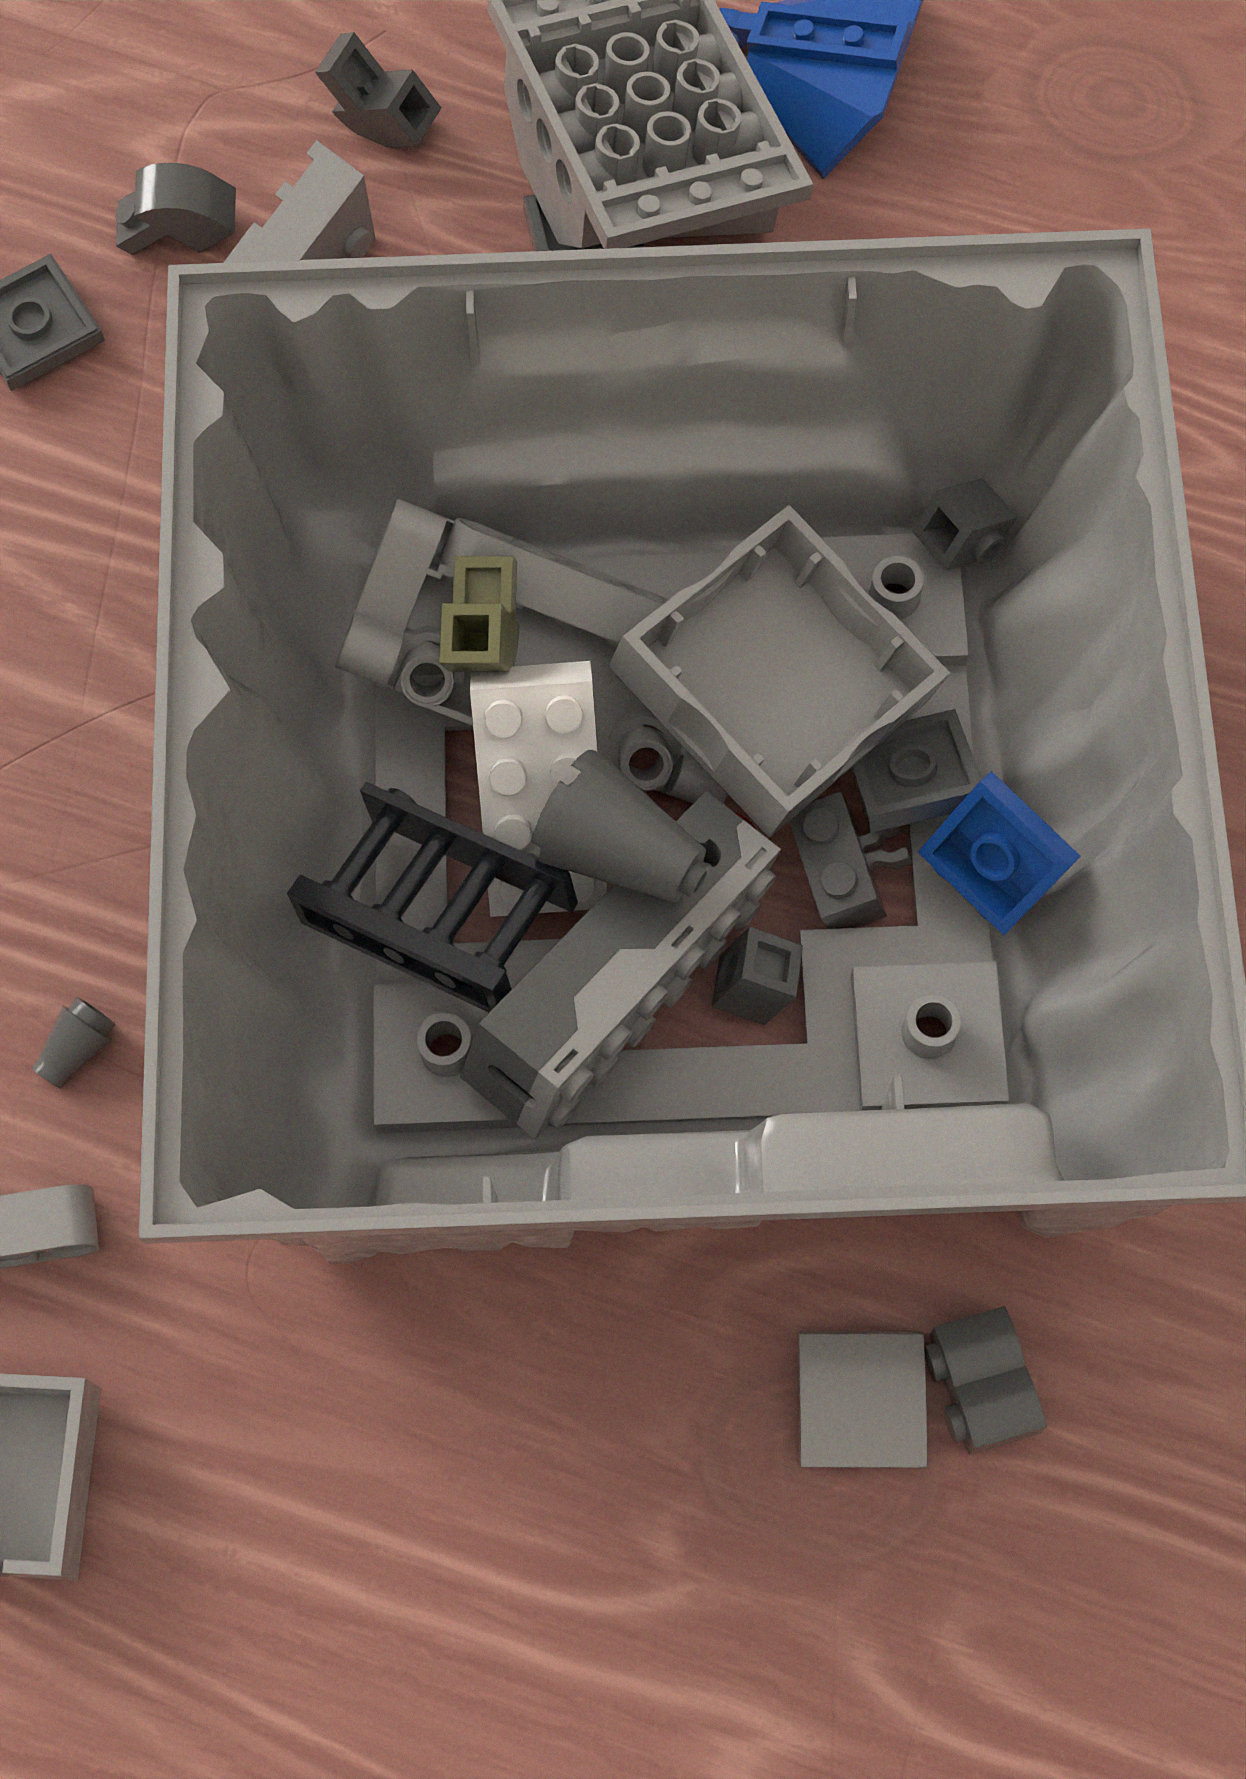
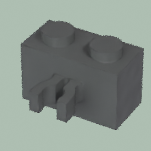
(839, 862)

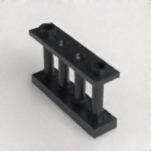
(430, 952)

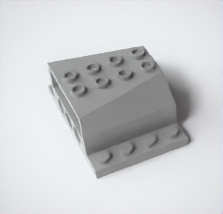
(642, 121)

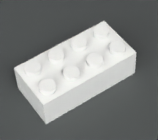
(526, 739)

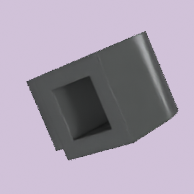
(376, 103)
(176, 203)

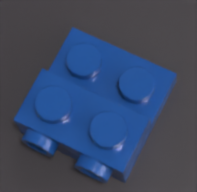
(998, 853)

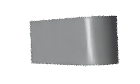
(47, 1225)

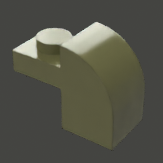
(480, 623)

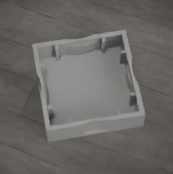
(777, 670)

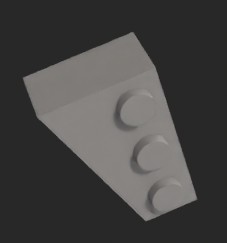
(318, 216)

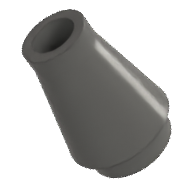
(73, 1041)

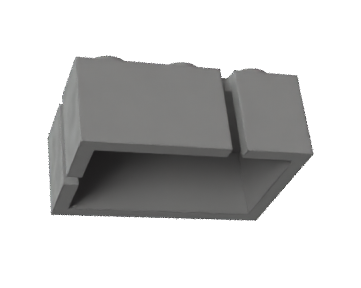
(45, 1473)

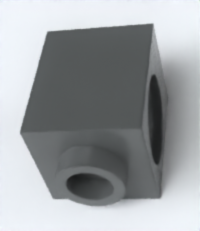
(757, 976)

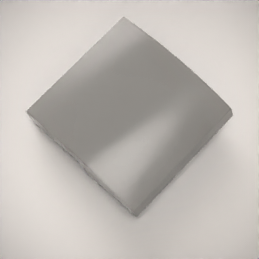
(862, 1399)

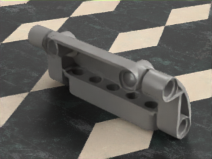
(562, 616)

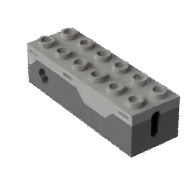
(614, 975)

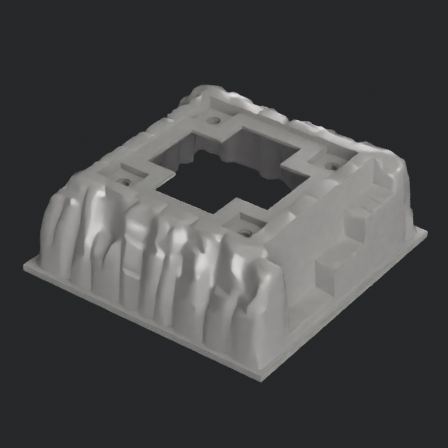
(646, 428)

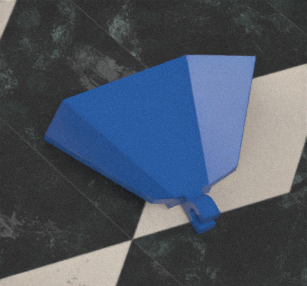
(826, 67)

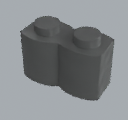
(985, 1381)

